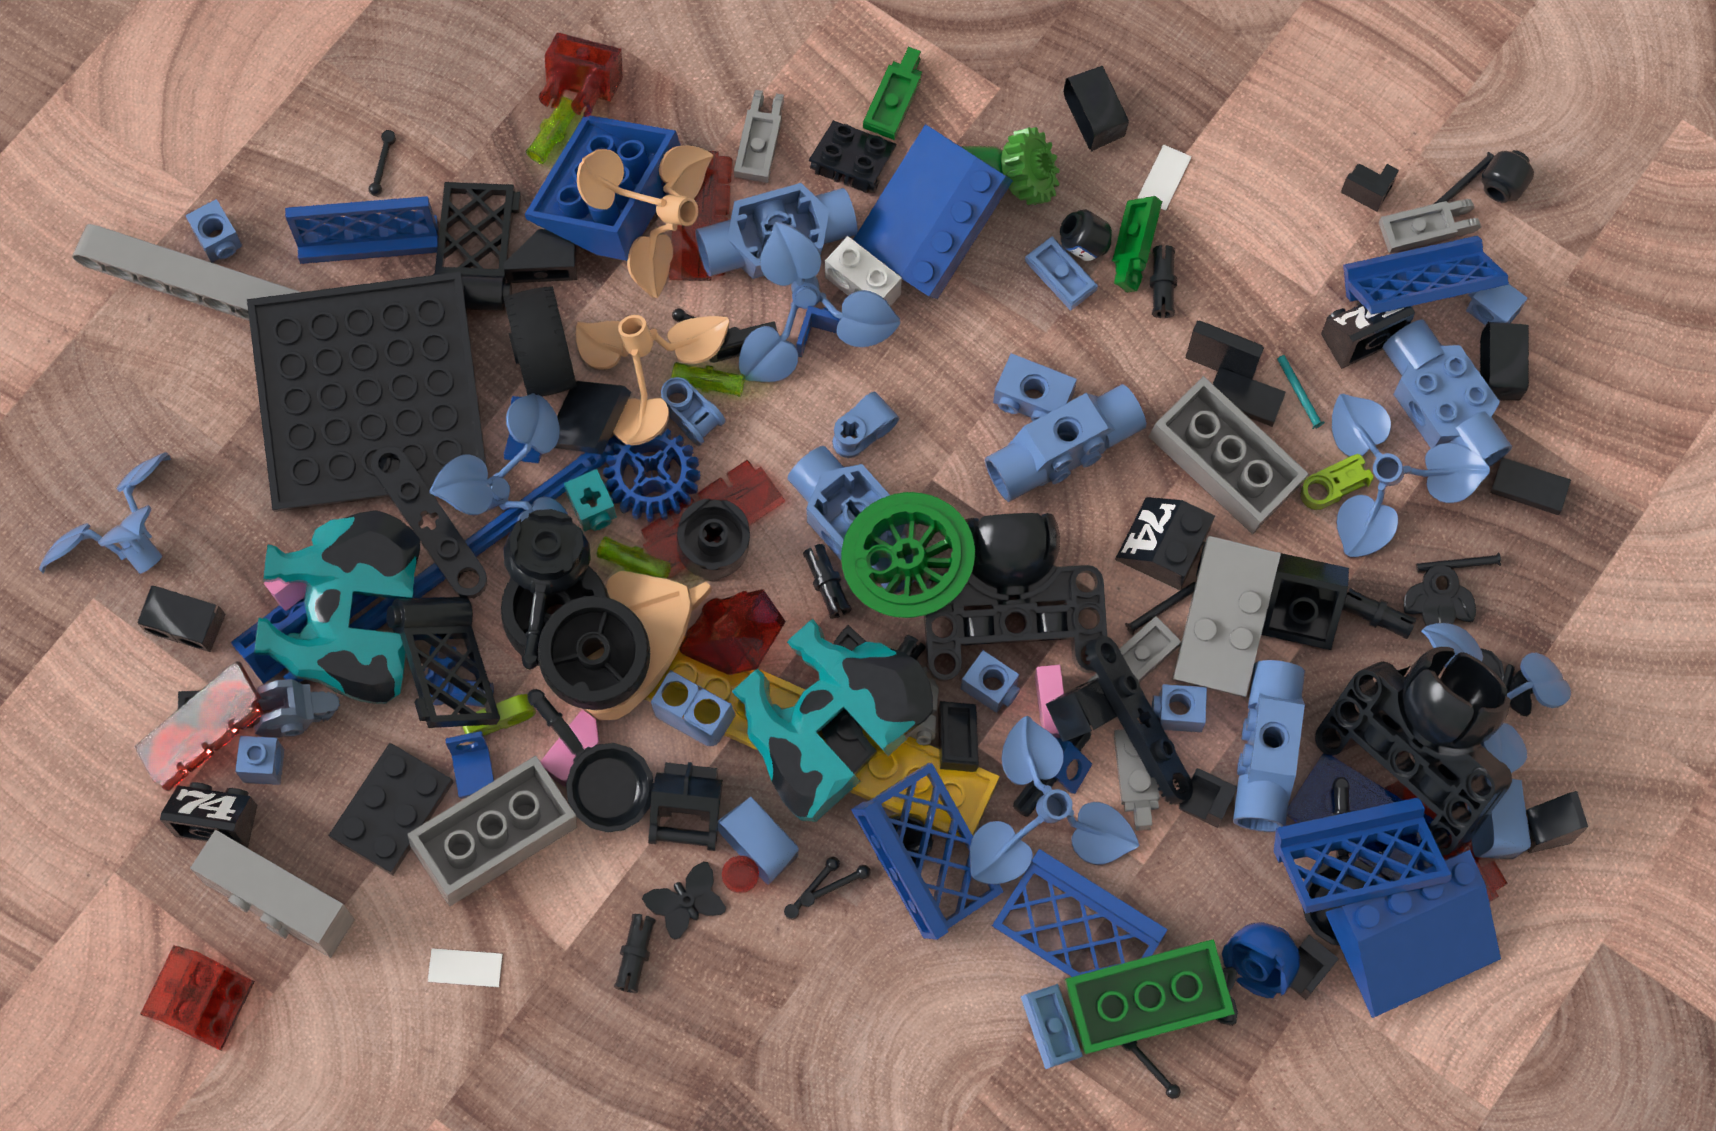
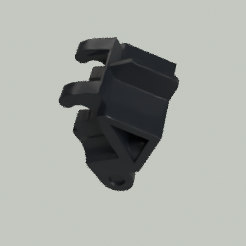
(686, 791)

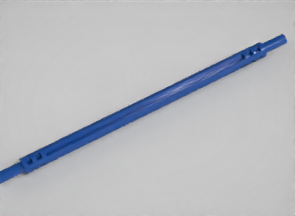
(488, 534)

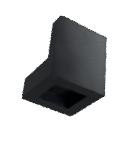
(1368, 186)
(1209, 798)
(1314, 965)

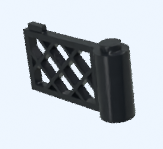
(482, 287)
(436, 622)

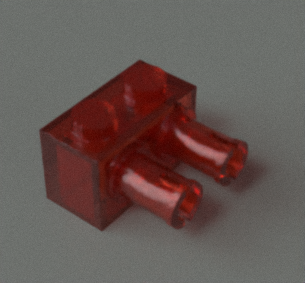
(583, 68)

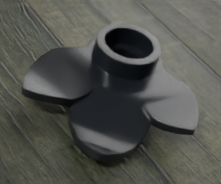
(1438, 604)

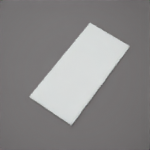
(1165, 175)
(465, 967)

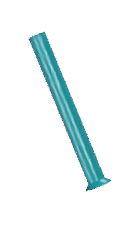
(1300, 392)

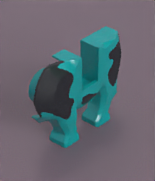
(349, 556)
(873, 683)

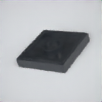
(1223, 349)
(590, 416)

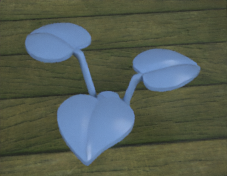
(795, 260)
(465, 481)
(1365, 523)
(129, 534)
(1538, 670)
(1036, 755)

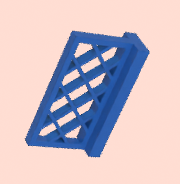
(386, 234)
(1422, 275)
(1352, 832)
(900, 866)
(1087, 894)

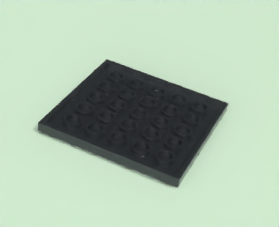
(362, 374)

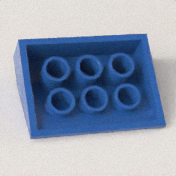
(932, 211)
(611, 230)
(1418, 937)

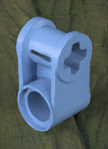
(694, 415)
(867, 421)

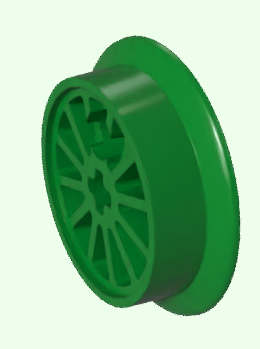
(883, 516)

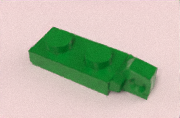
(894, 95)
(1135, 241)

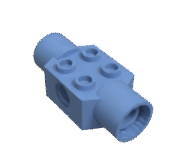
(742, 238)
(1445, 393)
(1064, 440)
(837, 497)
(1274, 720)

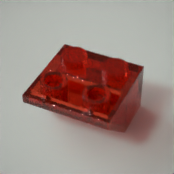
(734, 632)
(197, 997)

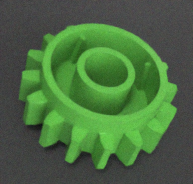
(1030, 166)

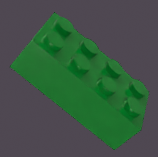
(1149, 996)

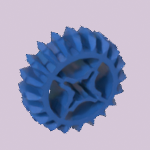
(643, 486)

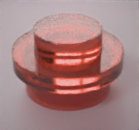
(740, 874)

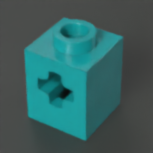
(588, 488)

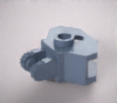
(292, 708)

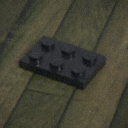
(388, 806)

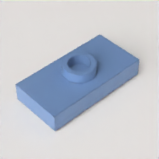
(1061, 273)
(1051, 1026)

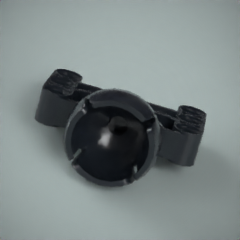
(1017, 560)
(1440, 728)

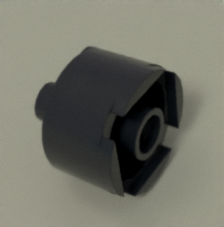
(713, 519)

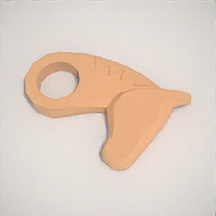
(665, 614)

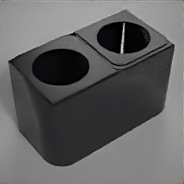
(1095, 107)
(1505, 359)
(181, 618)
(1079, 709)

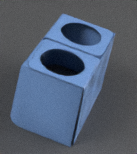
(672, 715)
(1506, 828)
(757, 836)

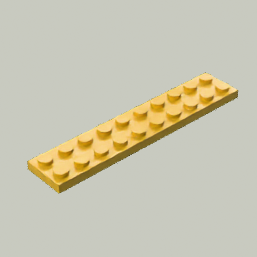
(967, 789)

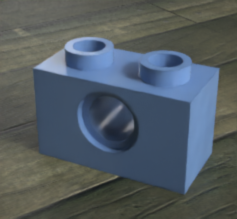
(1024, 375)

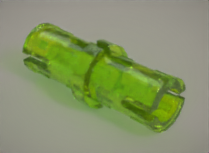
(541, 147)
(710, 379)
(632, 558)

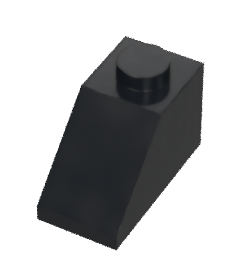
(542, 259)
(1556, 822)

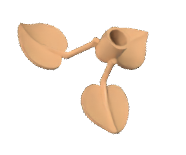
(682, 171)
(606, 341)

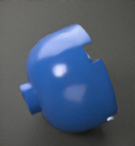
(1263, 958)

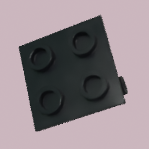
(851, 154)

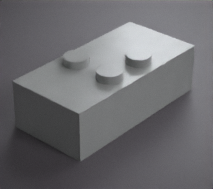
(1228, 455)
(1226, 616)
(492, 830)
(273, 894)

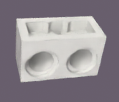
(855, 270)

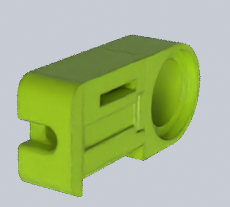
(1338, 480)
(511, 712)

